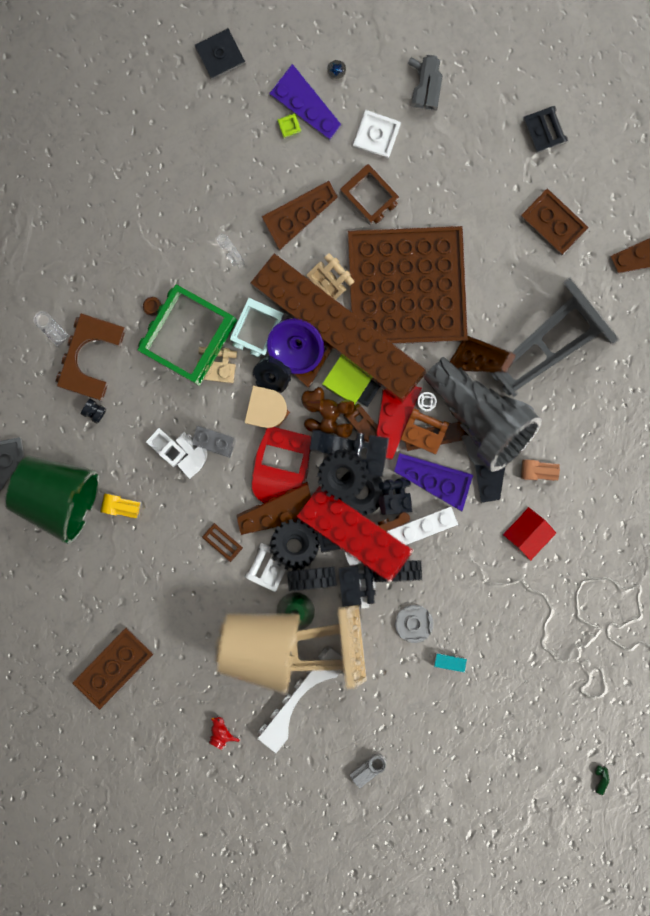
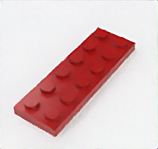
(355, 534)

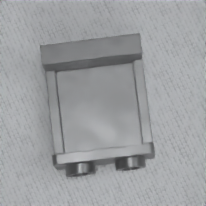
(214, 441)

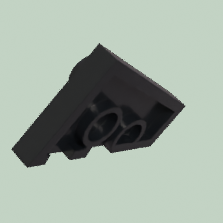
(489, 483)

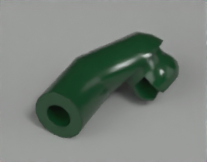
(604, 779)

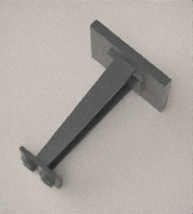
(597, 326)

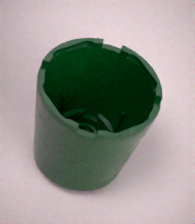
(52, 496)

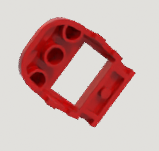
(274, 482)

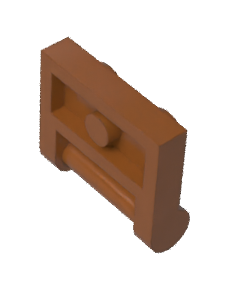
(421, 437)

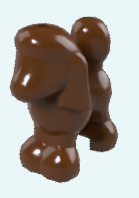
(329, 410)

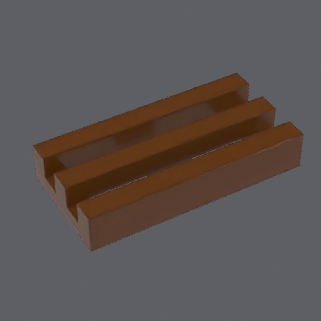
(234, 553)

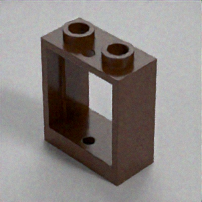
(356, 181)

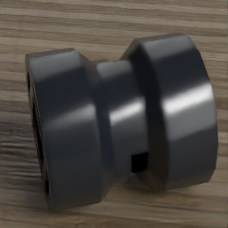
(93, 411)

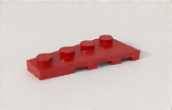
(394, 418)

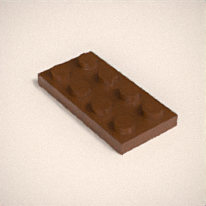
(113, 668)

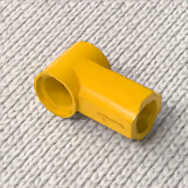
(116, 505)

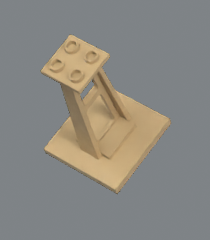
(352, 647)

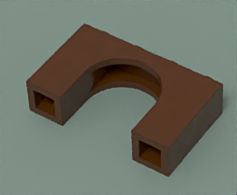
(87, 330)

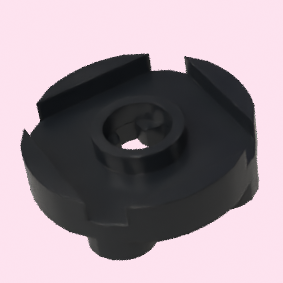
(275, 367)

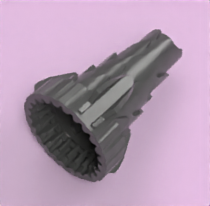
(494, 425)

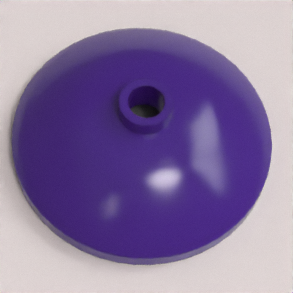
(284, 347)

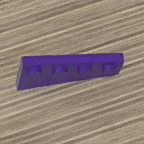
(440, 481)

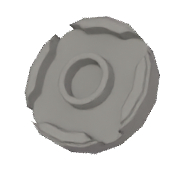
(414, 623)

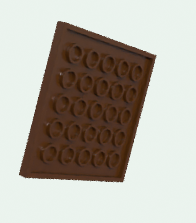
(410, 283)

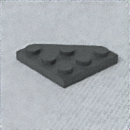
(10, 456)

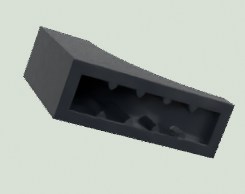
(326, 443)

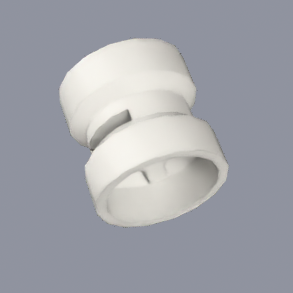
(424, 404)

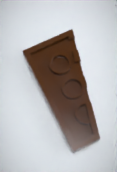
(274, 511)

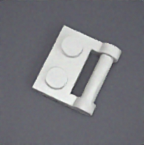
(272, 574)

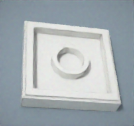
(376, 134)

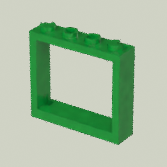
(211, 351)

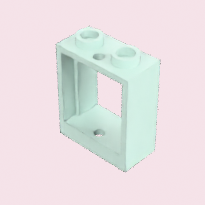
(263, 309)

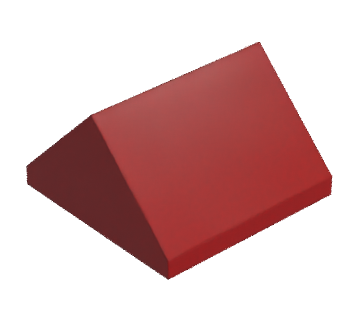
(529, 533)

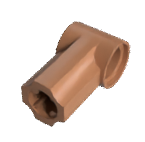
(536, 470)

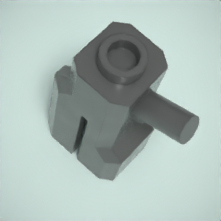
(427, 71)

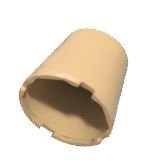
(258, 649)

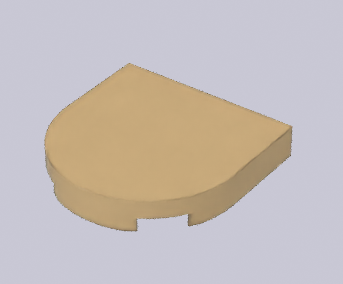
(265, 408)

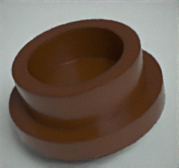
(151, 306)

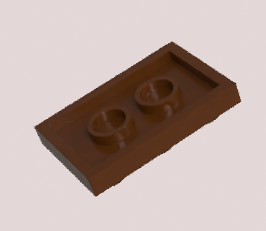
(554, 221)

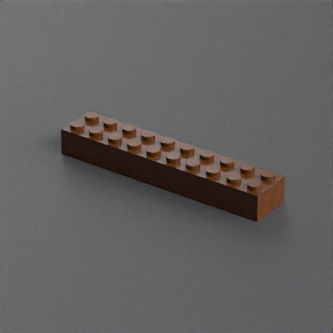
(339, 328)

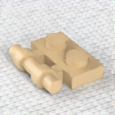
(324, 279)
(223, 370)

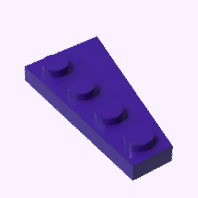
(302, 100)

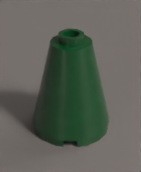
(299, 602)

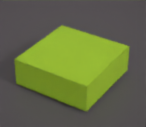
(289, 125)

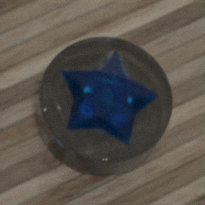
(336, 69)

